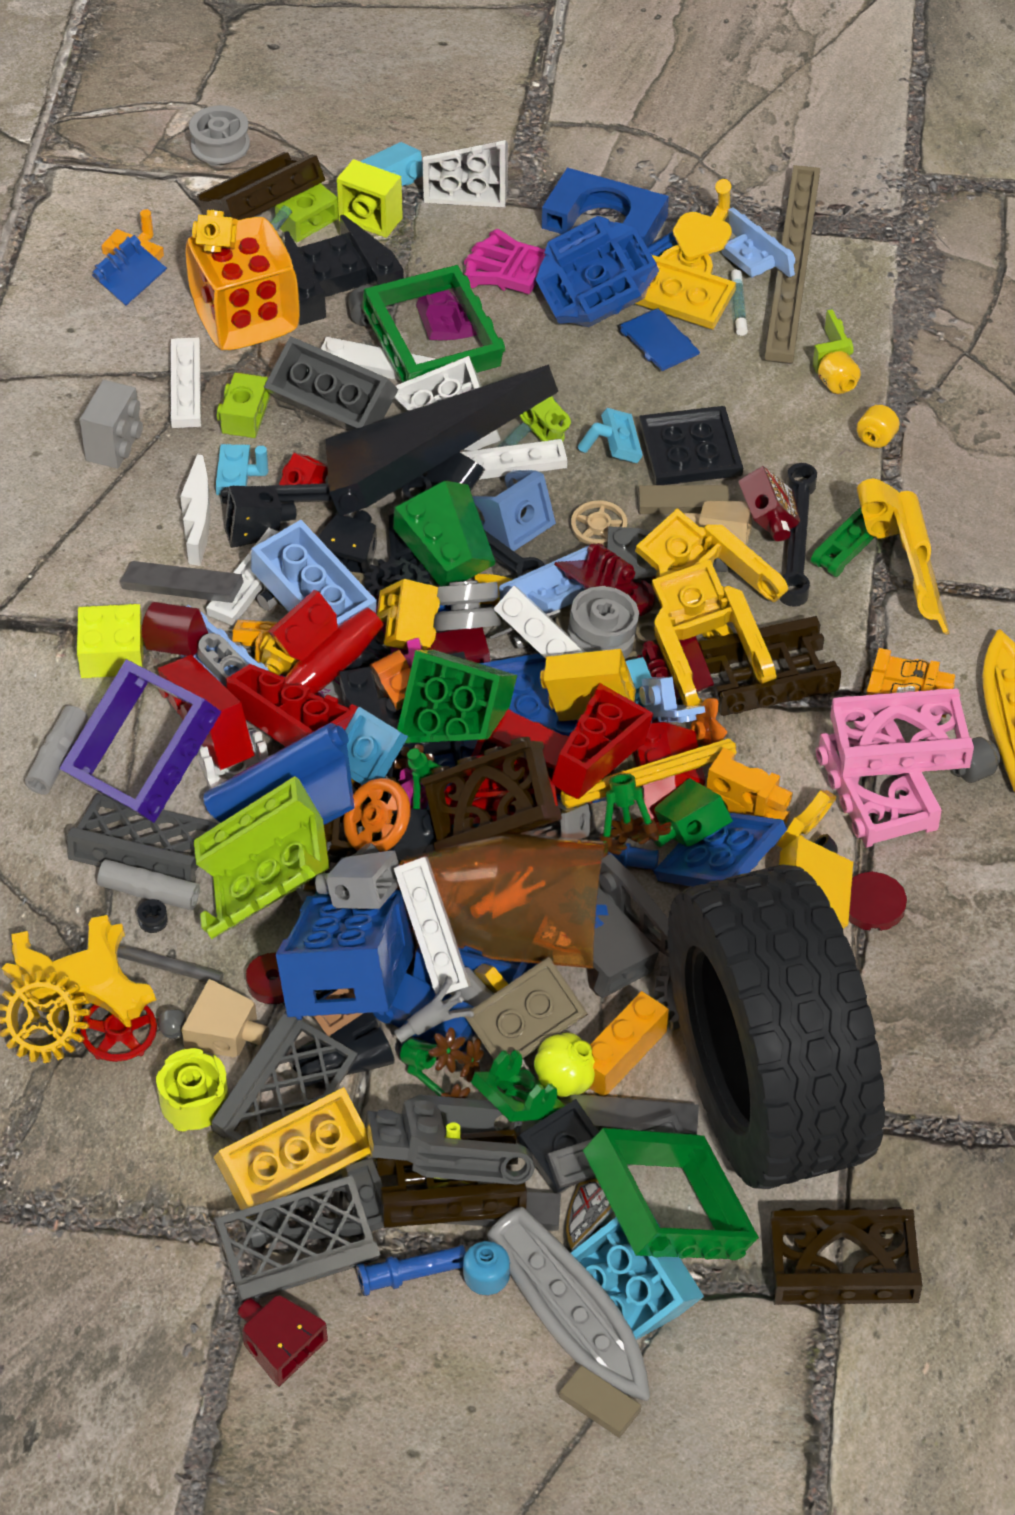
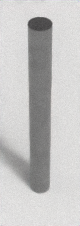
(169, 964)

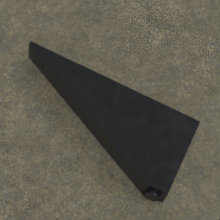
(396, 450)

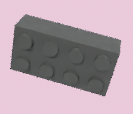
(329, 386)

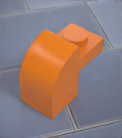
(392, 677)

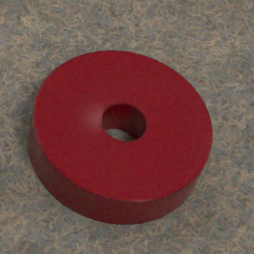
(258, 979)

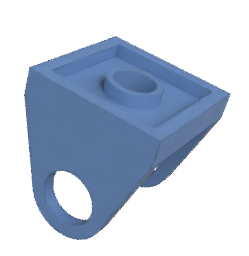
(503, 512)

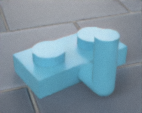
(621, 435)
(235, 465)

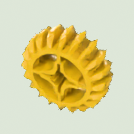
(23, 993)

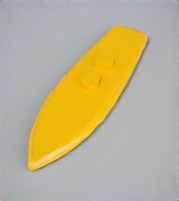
(1000, 697)

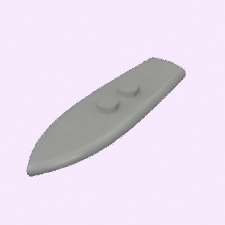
(571, 1303)

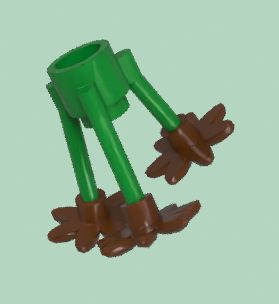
(624, 793)
(423, 1056)

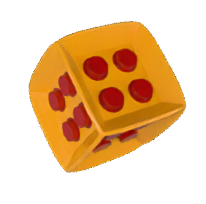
(247, 290)

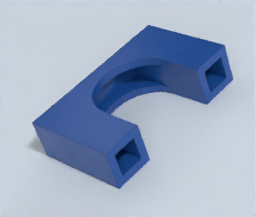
(583, 191)

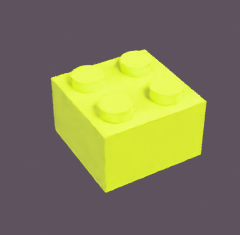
(370, 197)
(108, 638)

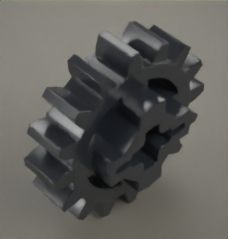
(393, 571)

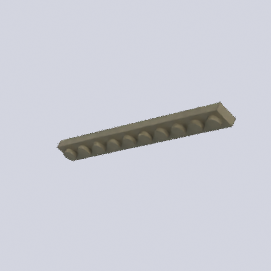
(789, 290)

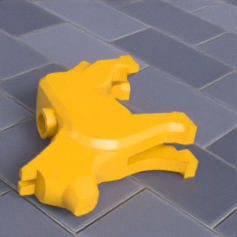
(92, 969)

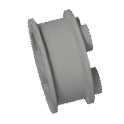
(219, 134)

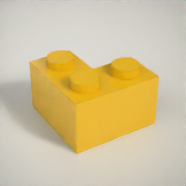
(409, 613)

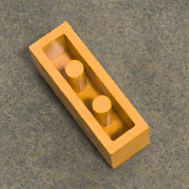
(627, 1041)

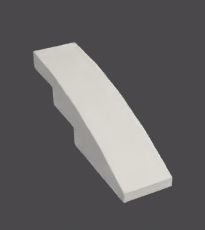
(196, 511)

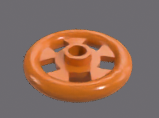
(378, 815)

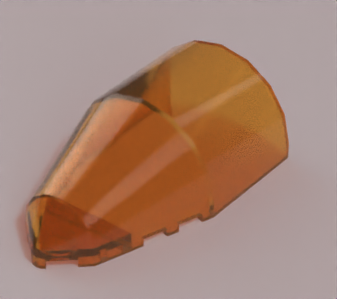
(521, 896)

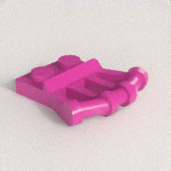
(517, 272)

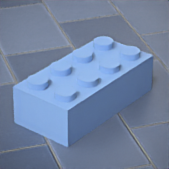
(298, 563)

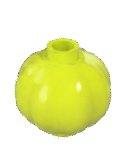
(566, 1064)

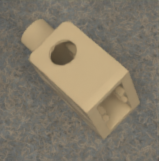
(731, 514)
(222, 1022)

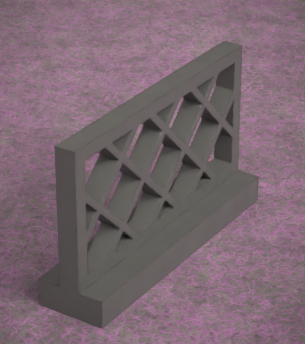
(95, 847)
(264, 1067)
(306, 1269)

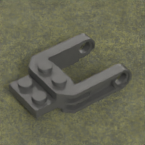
(420, 1139)

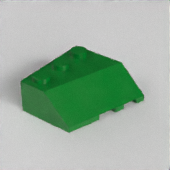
(445, 532)
(453, 698)

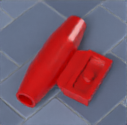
(321, 644)

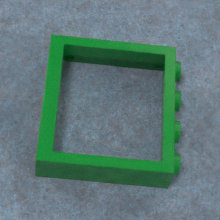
(378, 297)
(616, 1148)

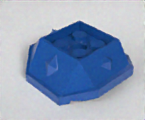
(595, 271)

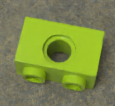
(310, 212)
(243, 405)

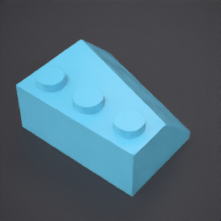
(642, 1287)

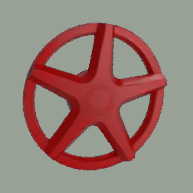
(117, 1031)

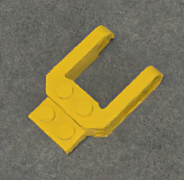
(682, 544)
(696, 604)

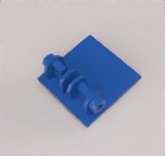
(128, 270)

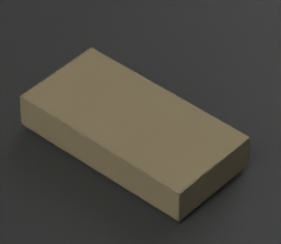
(600, 1401)

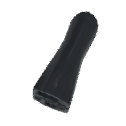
(359, 1035)

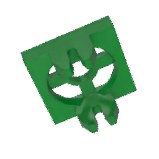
(505, 1073)

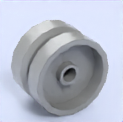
(465, 606)
(603, 620)

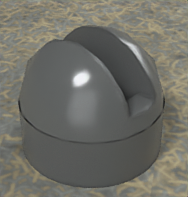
(171, 1023)

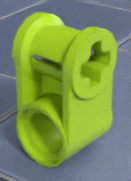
(546, 417)

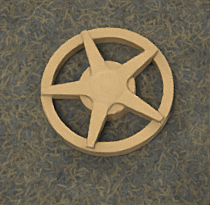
(597, 522)

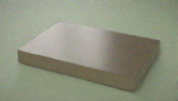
(527, 1011)

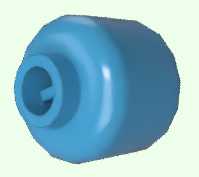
(486, 1268)

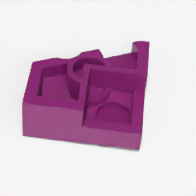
(444, 317)

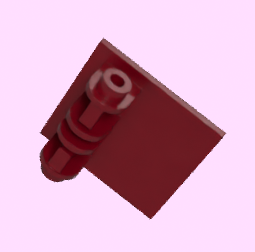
(600, 569)
(658, 667)

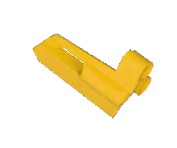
(893, 513)

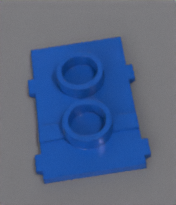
(659, 339)

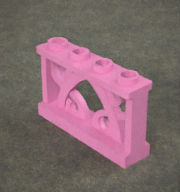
(893, 757)
(918, 801)

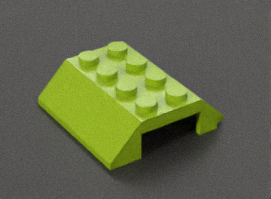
(261, 855)

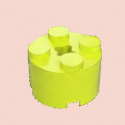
(191, 1089)

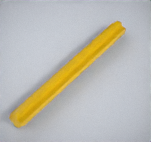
(656, 770)

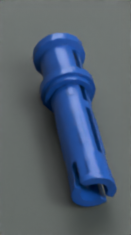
(395, 1271)

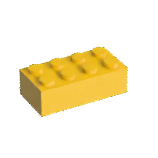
(295, 1151)

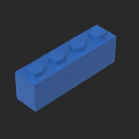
(413, 996)

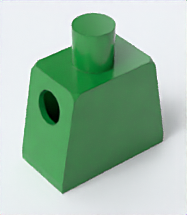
(692, 813)

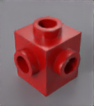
(303, 470)

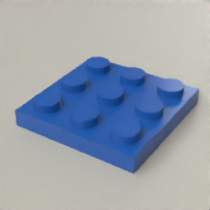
(722, 854)

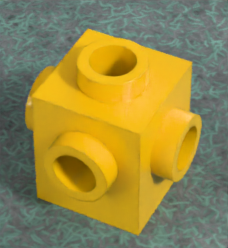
(224, 235)
(275, 658)

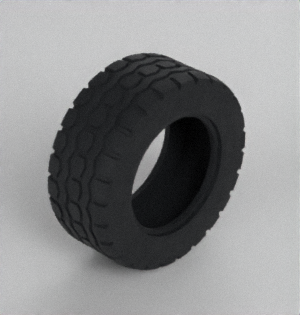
(776, 1026)

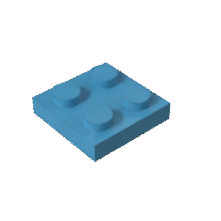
(371, 746)

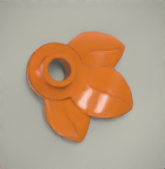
(706, 726)

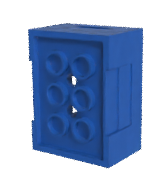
(345, 951)

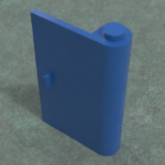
(316, 760)

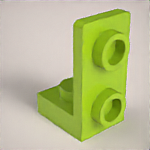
(838, 340)

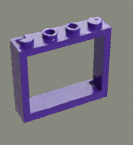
(108, 720)

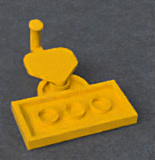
(685, 277)

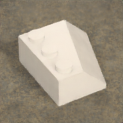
(468, 176)
(440, 385)

